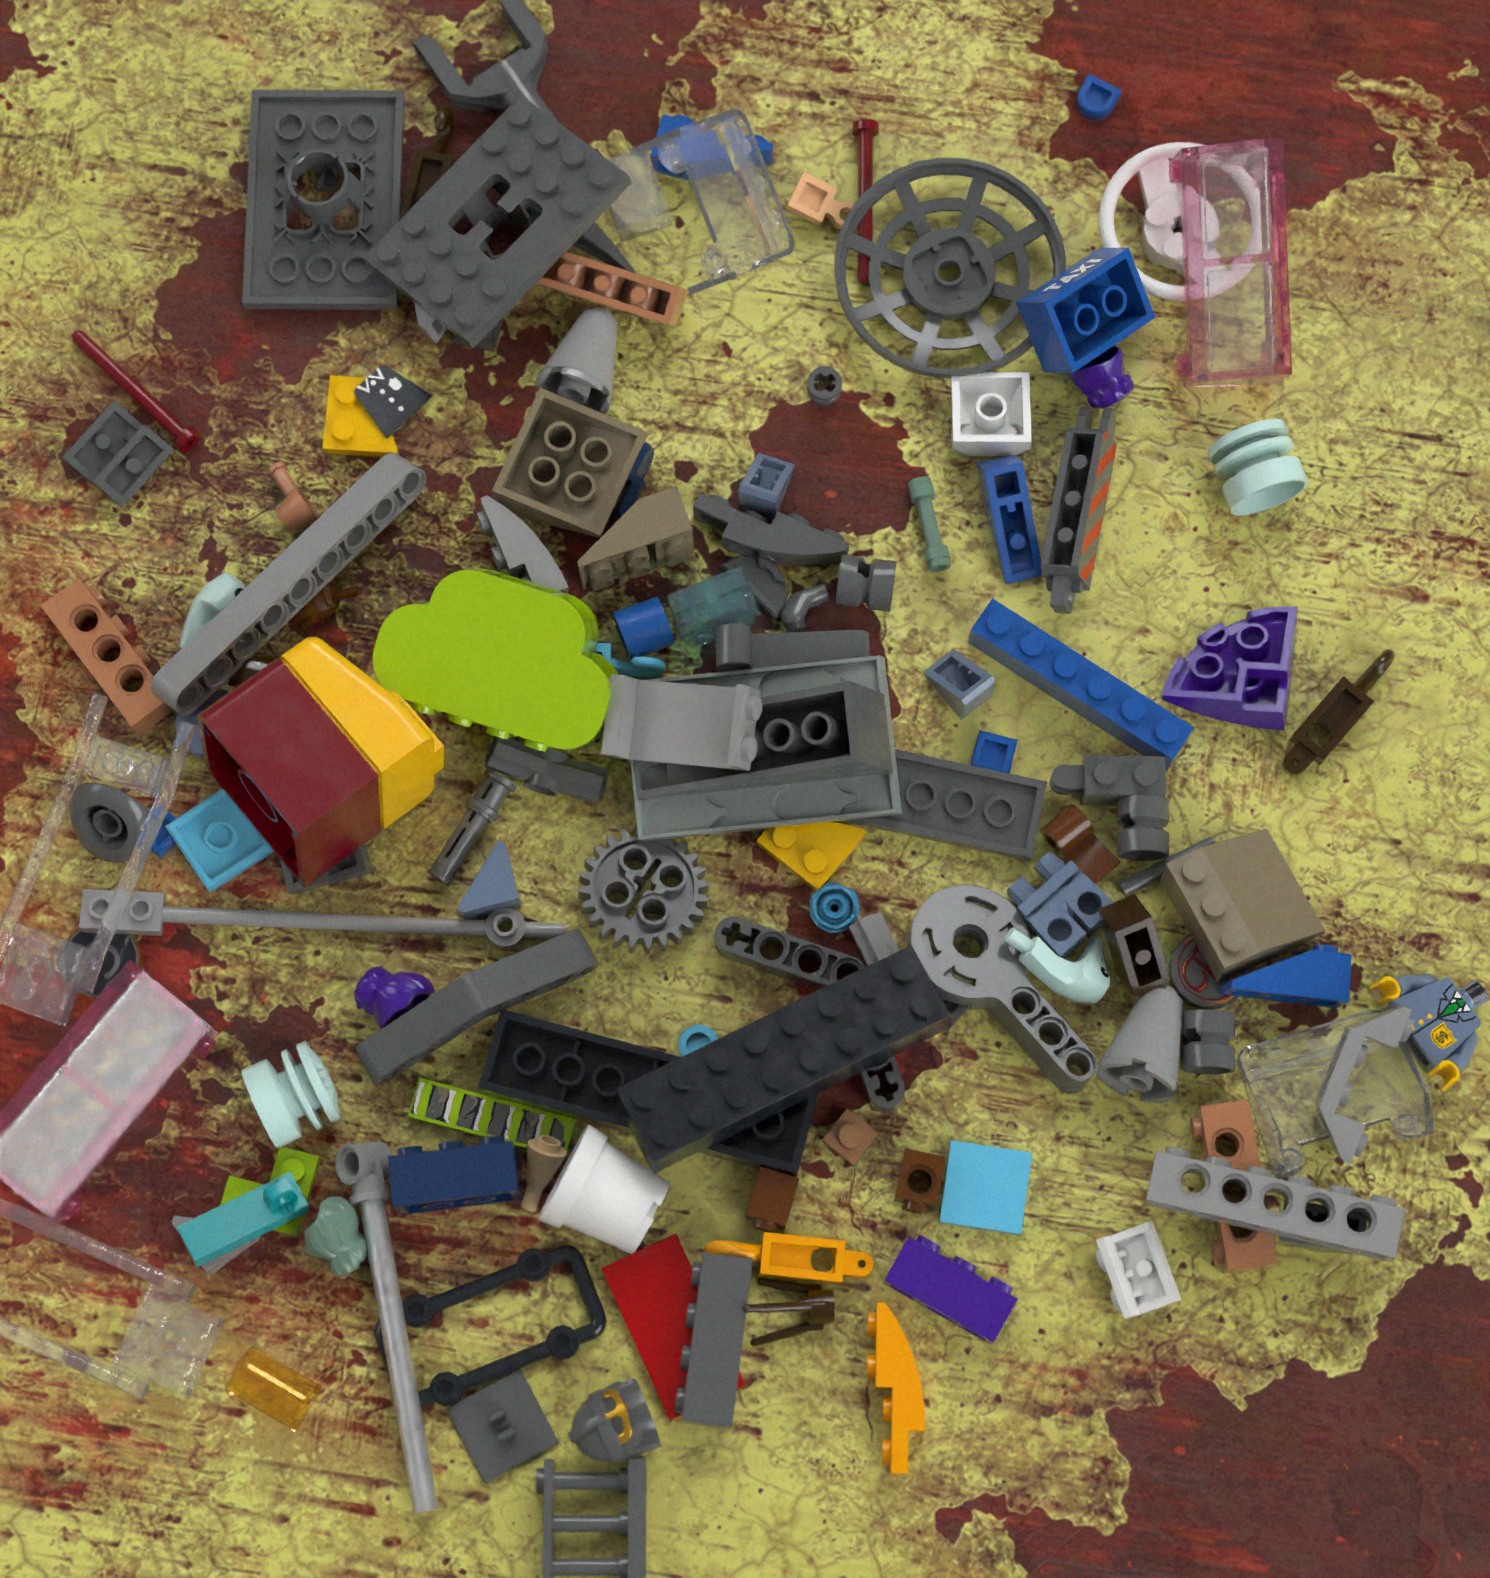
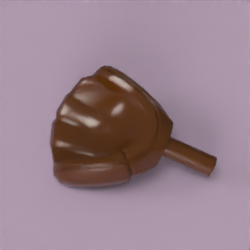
(323, 605)

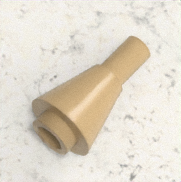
(543, 1160)

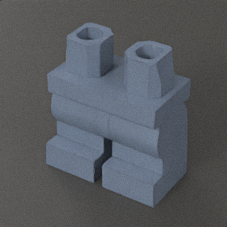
(1057, 902)

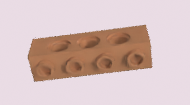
(616, 288)
(68, 612)
(1236, 1123)

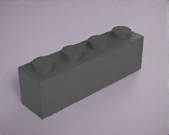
(716, 1340)

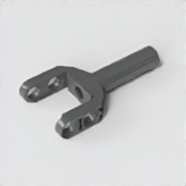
(505, 80)

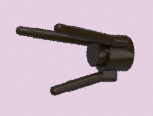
(815, 1306)

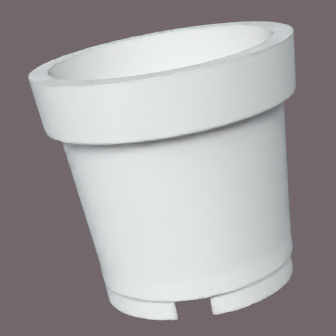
(604, 1193)

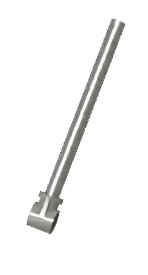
(367, 1170)

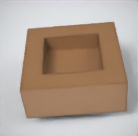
(850, 1137)

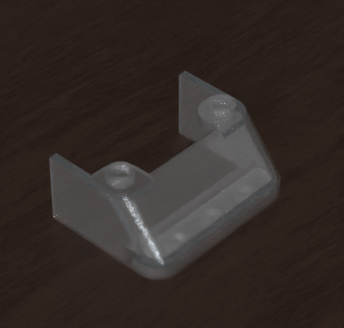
(731, 192)

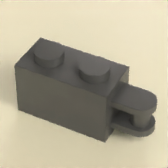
(1109, 777)

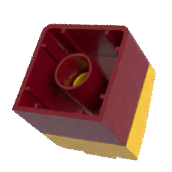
(318, 756)

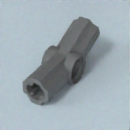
(546, 771)

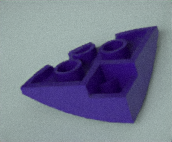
(1239, 670)

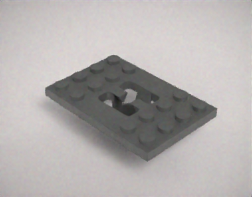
(326, 134)
(457, 274)

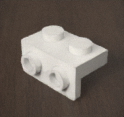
(1137, 1270)

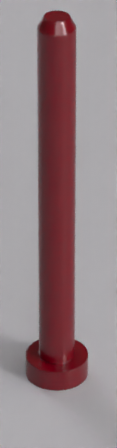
(865, 131)
(185, 437)

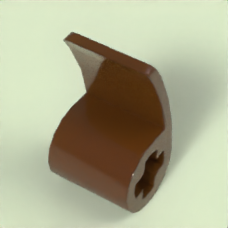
(1073, 840)

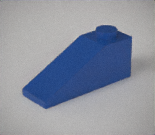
(1010, 517)
(1310, 978)

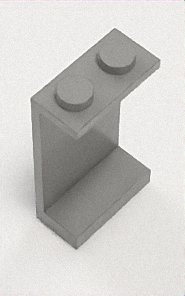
(681, 723)

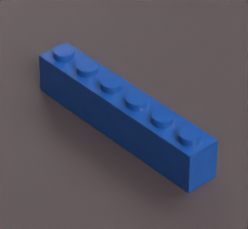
(1079, 683)

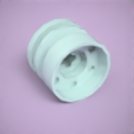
(1257, 467)
(291, 1094)

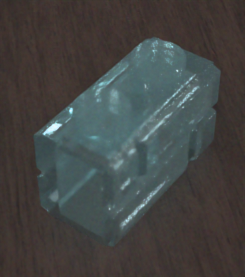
(713, 603)

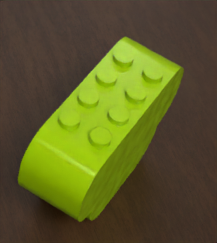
(501, 659)

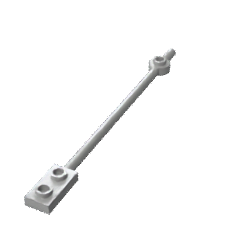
(148, 912)

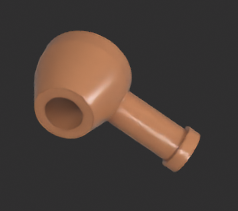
(296, 509)

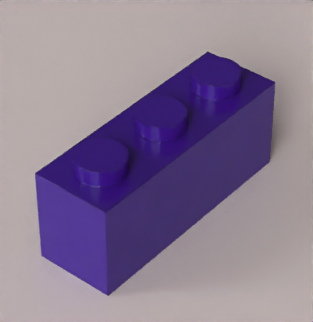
(951, 1289)

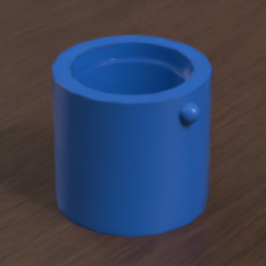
(643, 628)

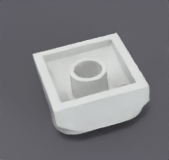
(991, 413)

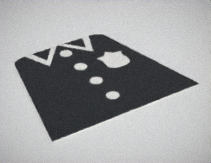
(390, 399)

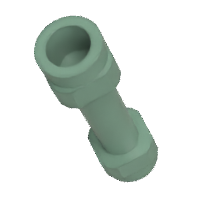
(922, 494)

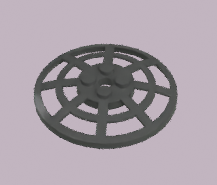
(944, 248)

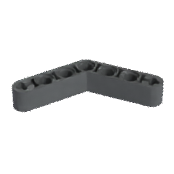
(788, 968)
(472, 1000)

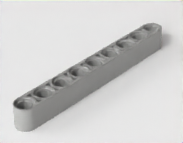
(288, 584)

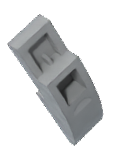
(518, 547)

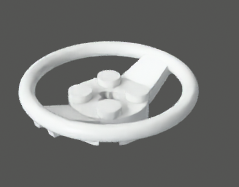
(1161, 216)

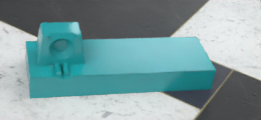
(243, 1219)

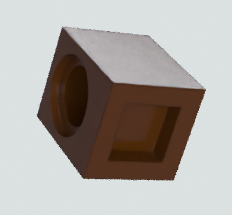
(924, 1163)
(771, 1200)

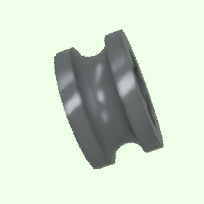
(824, 374)

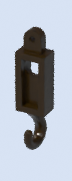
(432, 164)
(1336, 712)

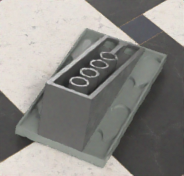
(817, 758)

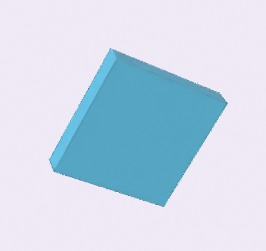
(218, 840)
(985, 1187)

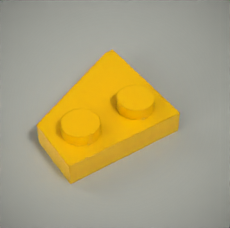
(348, 424)
(812, 850)

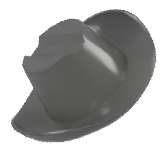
(106, 821)

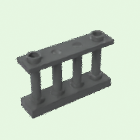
(628, 1523)

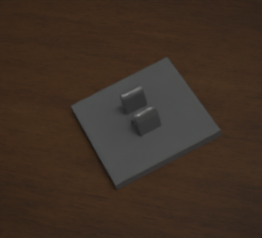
(502, 1425)

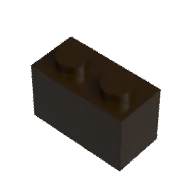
(1134, 945)

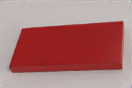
(654, 1299)

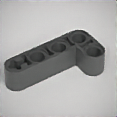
(742, 650)

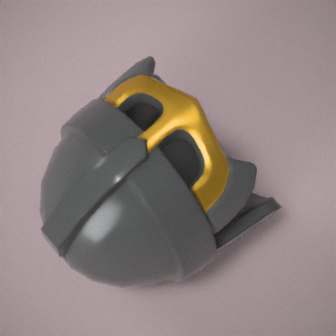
(614, 1424)

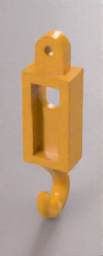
(790, 1257)

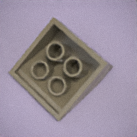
(568, 465)
(1240, 902)

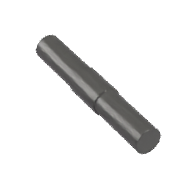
(1155, 872)

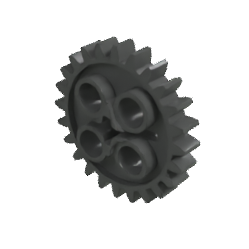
(676, 904)

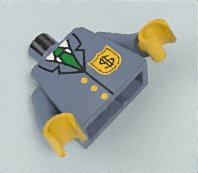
(1442, 1017)

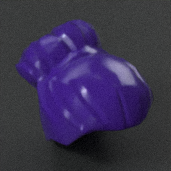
(1103, 379)
(390, 994)

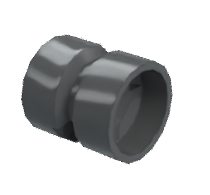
(865, 583)
(1143, 827)
(1208, 1041)

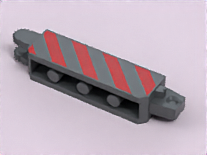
(1078, 508)

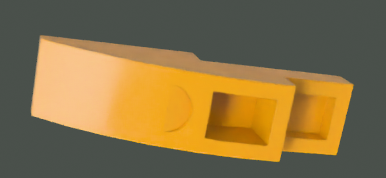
(895, 1370)

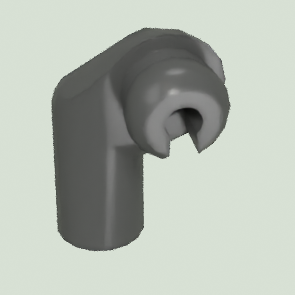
(798, 606)

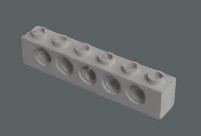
(1383, 1216)

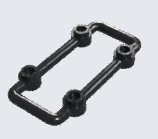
(560, 1343)

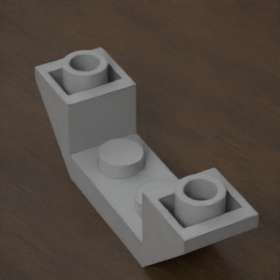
(1344, 1132)

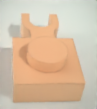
(815, 200)

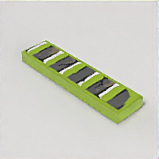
(486, 1115)

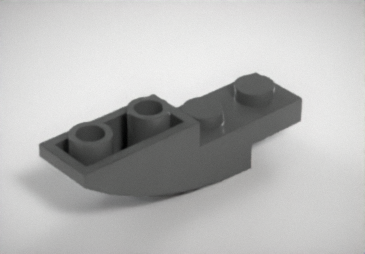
(783, 542)

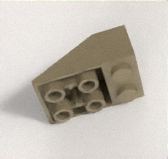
(646, 535)

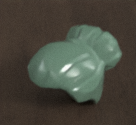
(336, 1237)

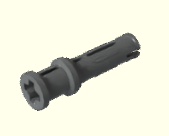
(480, 810)

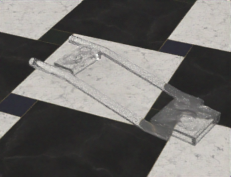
(46, 970)
(166, 1336)

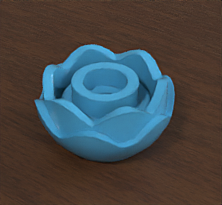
(837, 895)

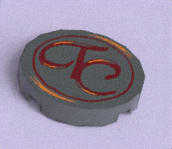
(1194, 978)

